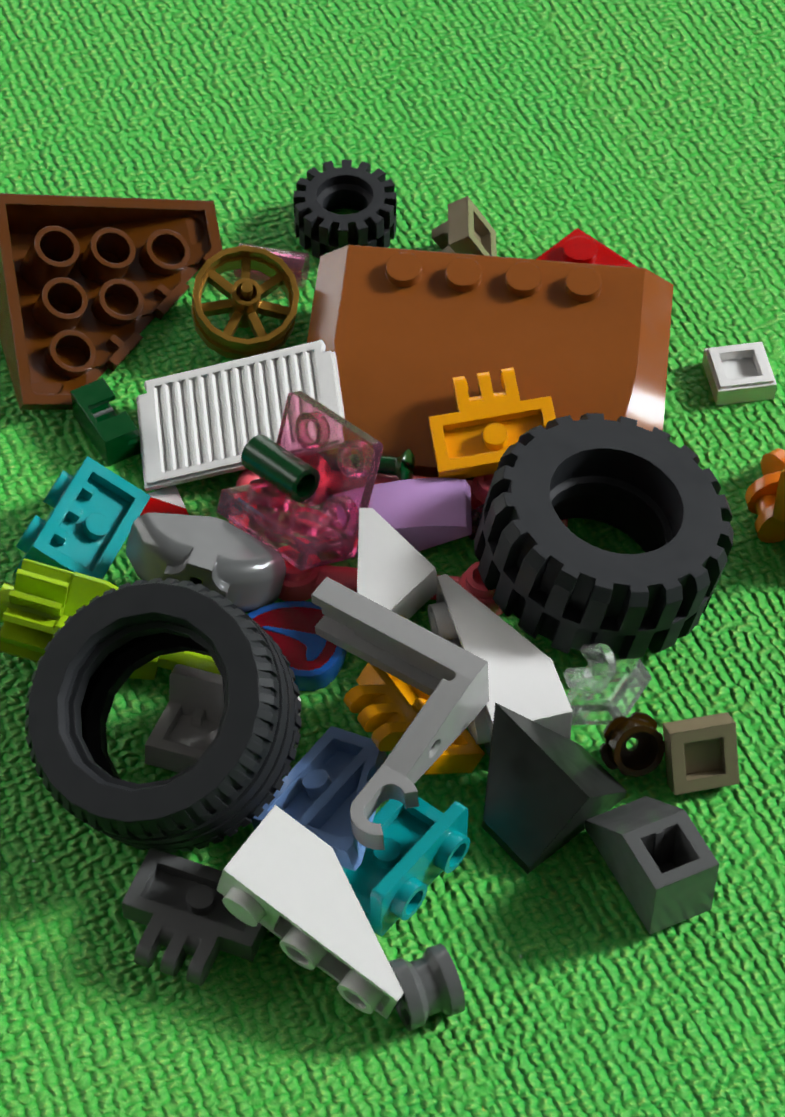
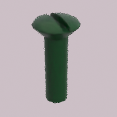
(399, 466)

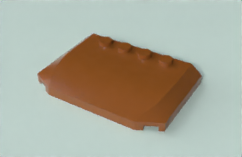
(421, 317)

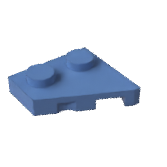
(324, 786)

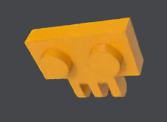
(485, 425)
(388, 709)

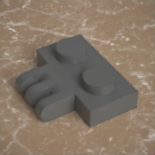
(186, 916)

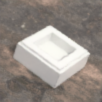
(739, 373)

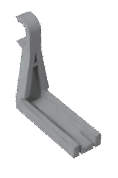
(420, 658)

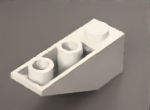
(517, 670)
(303, 897)

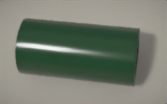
(280, 468)

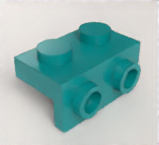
(417, 849)

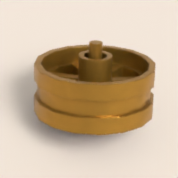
(244, 301)

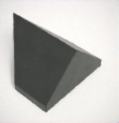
(540, 789)

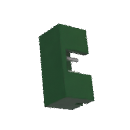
(109, 432)

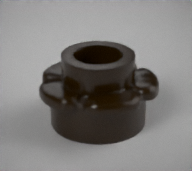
(646, 752)

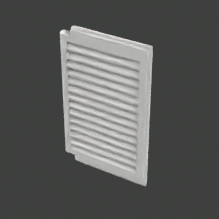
(204, 417)

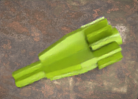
(46, 599)

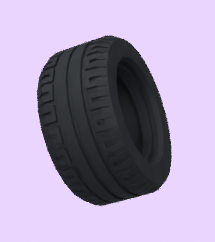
(93, 661)

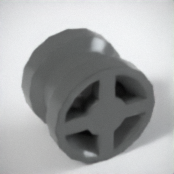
(428, 987)

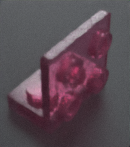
(328, 522)

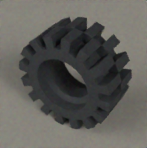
(344, 189)

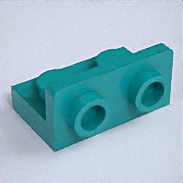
(86, 523)

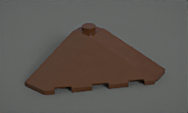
(87, 282)

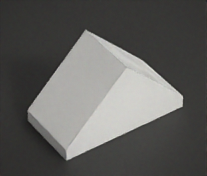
(391, 568)

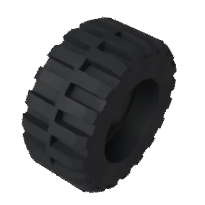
(620, 479)

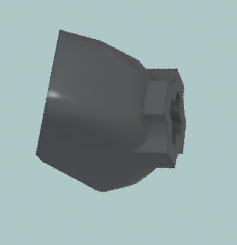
(207, 554)

